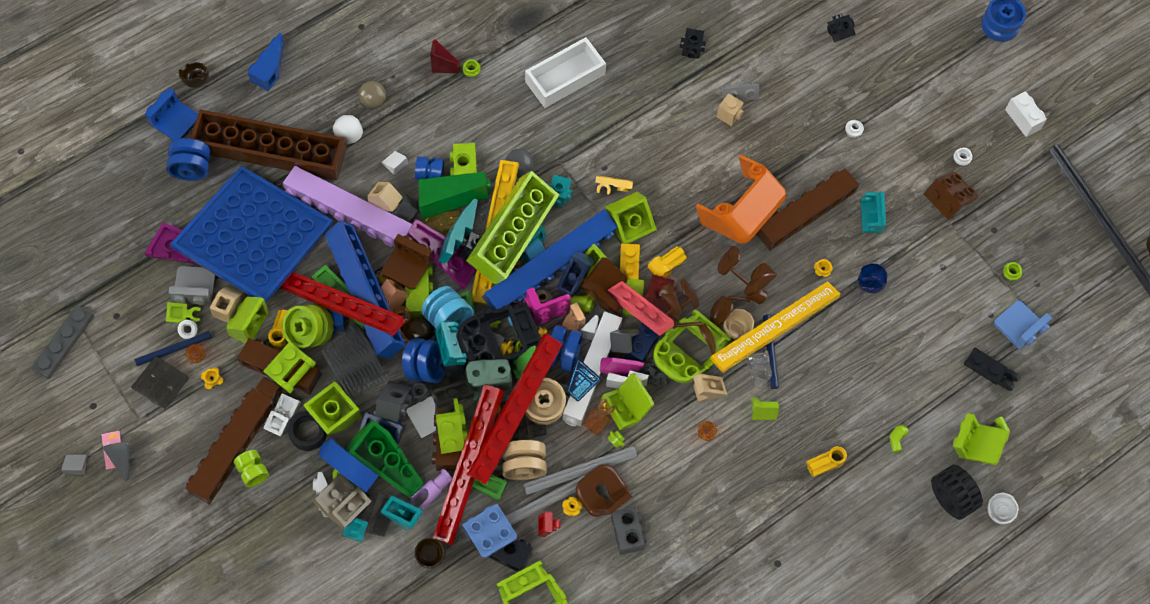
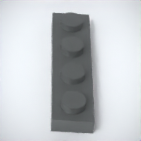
(62, 342)

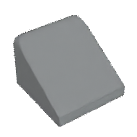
(74, 465)

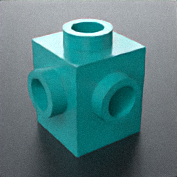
(563, 188)

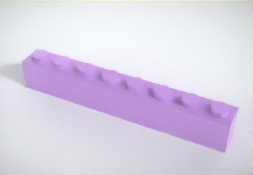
(345, 206)

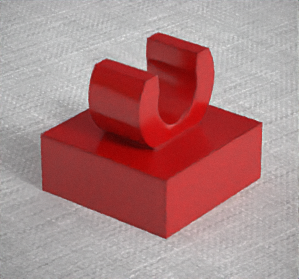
(547, 524)

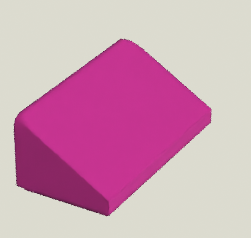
(619, 366)

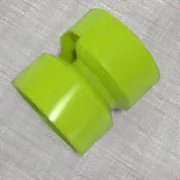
(251, 468)

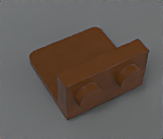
(950, 194)
(407, 262)
(600, 280)

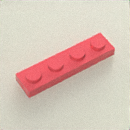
(640, 308)

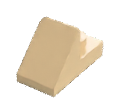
(708, 387)

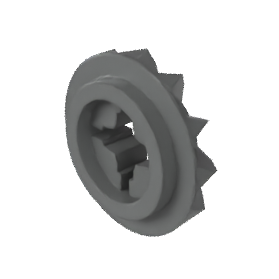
(660, 379)

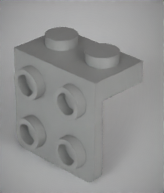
(193, 286)

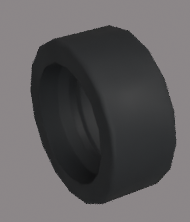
(309, 445)

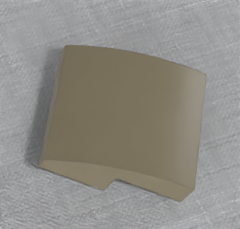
(341, 501)

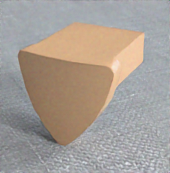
(575, 319)

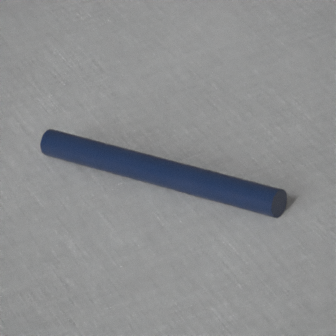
(173, 348)
(770, 348)

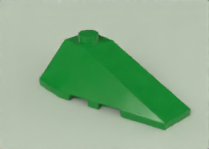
(382, 455)

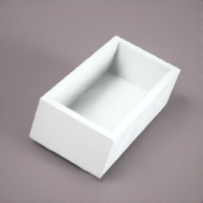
(565, 72)

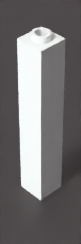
(600, 348)

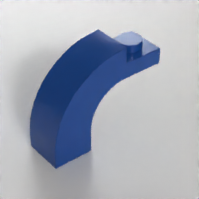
(347, 464)

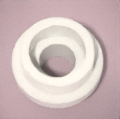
(854, 132)
(965, 153)
(182, 333)

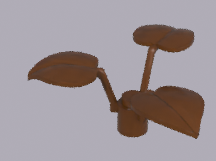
(759, 278)
(670, 296)

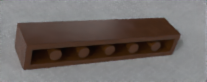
(807, 208)
(232, 442)

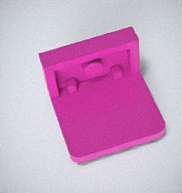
(544, 312)

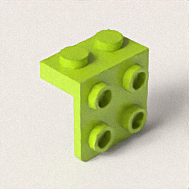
(630, 402)
(452, 429)
(979, 441)

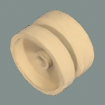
(547, 413)
(524, 460)

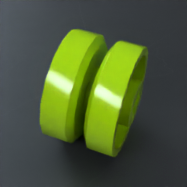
(307, 326)

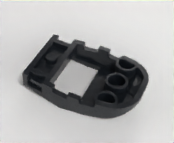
(479, 340)

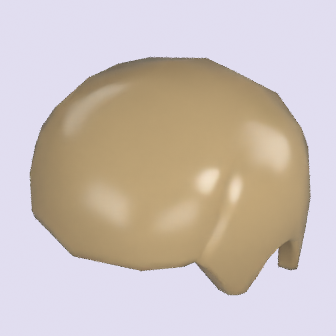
(738, 323)

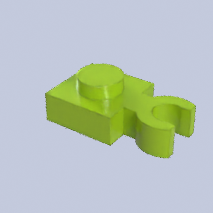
(178, 312)

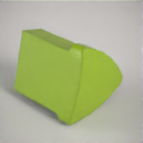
(764, 410)

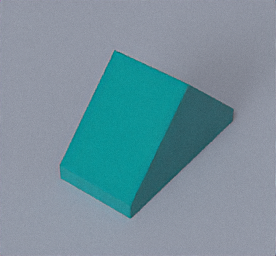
(401, 513)

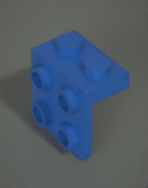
(171, 115)

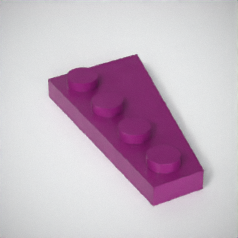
(161, 245)

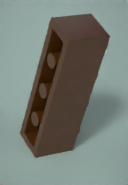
(258, 356)

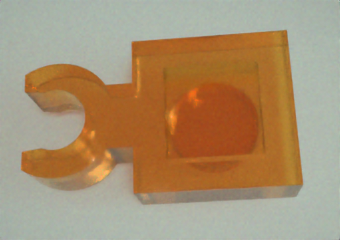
(598, 419)

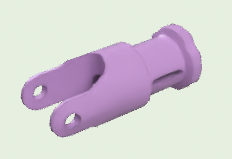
(433, 488)

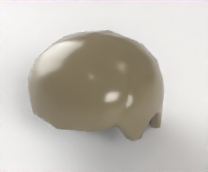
(372, 94)

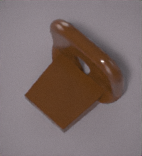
(594, 502)

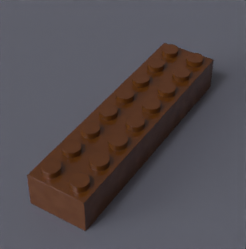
(270, 144)

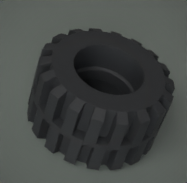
(956, 492)

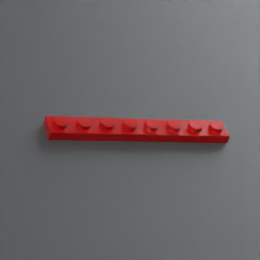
(343, 303)
(514, 409)
(461, 482)

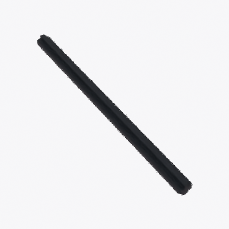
(1101, 216)

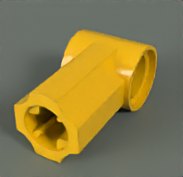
(664, 265)
(277, 331)
(825, 462)

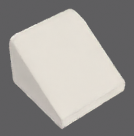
(395, 162)
(590, 328)

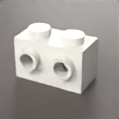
(1026, 114)

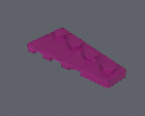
(455, 267)

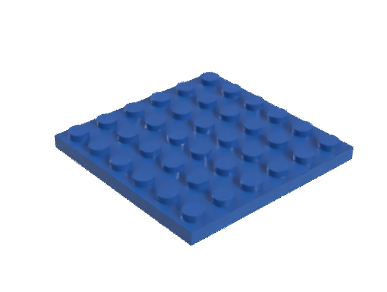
(252, 234)

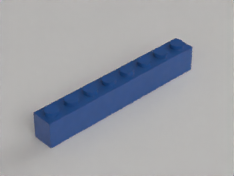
(550, 261)
(362, 283)

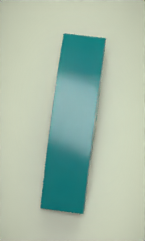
(459, 230)

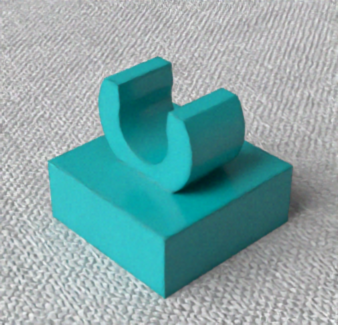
(355, 529)

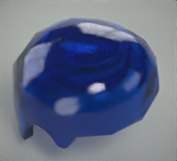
(872, 278)

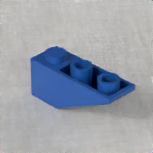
(267, 68)

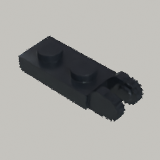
(991, 369)

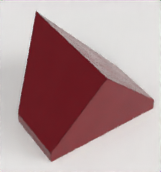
(442, 60)

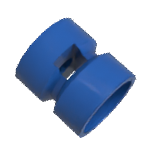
(428, 168)

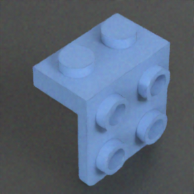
(1021, 324)
(489, 531)

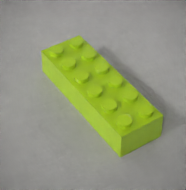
(512, 228)

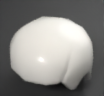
(349, 128)
(1002, 508)

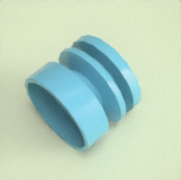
(446, 306)

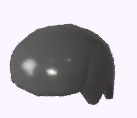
(525, 161)

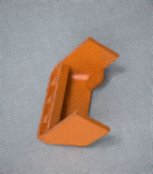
(751, 210)

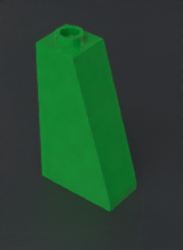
(451, 192)

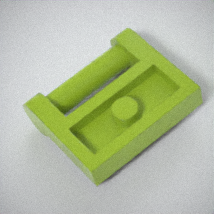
(285, 363)

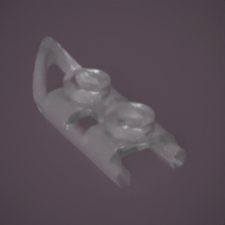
(481, 210)

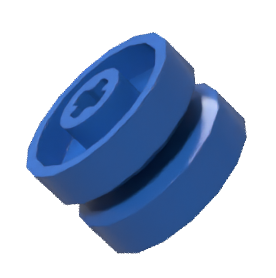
(1003, 19)
(188, 159)
(569, 350)
(422, 361)

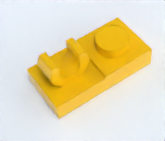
(621, 184)
(630, 260)

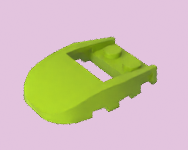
(676, 362)
(527, 580)

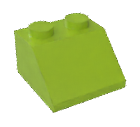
(631, 217)
(248, 319)
(333, 409)

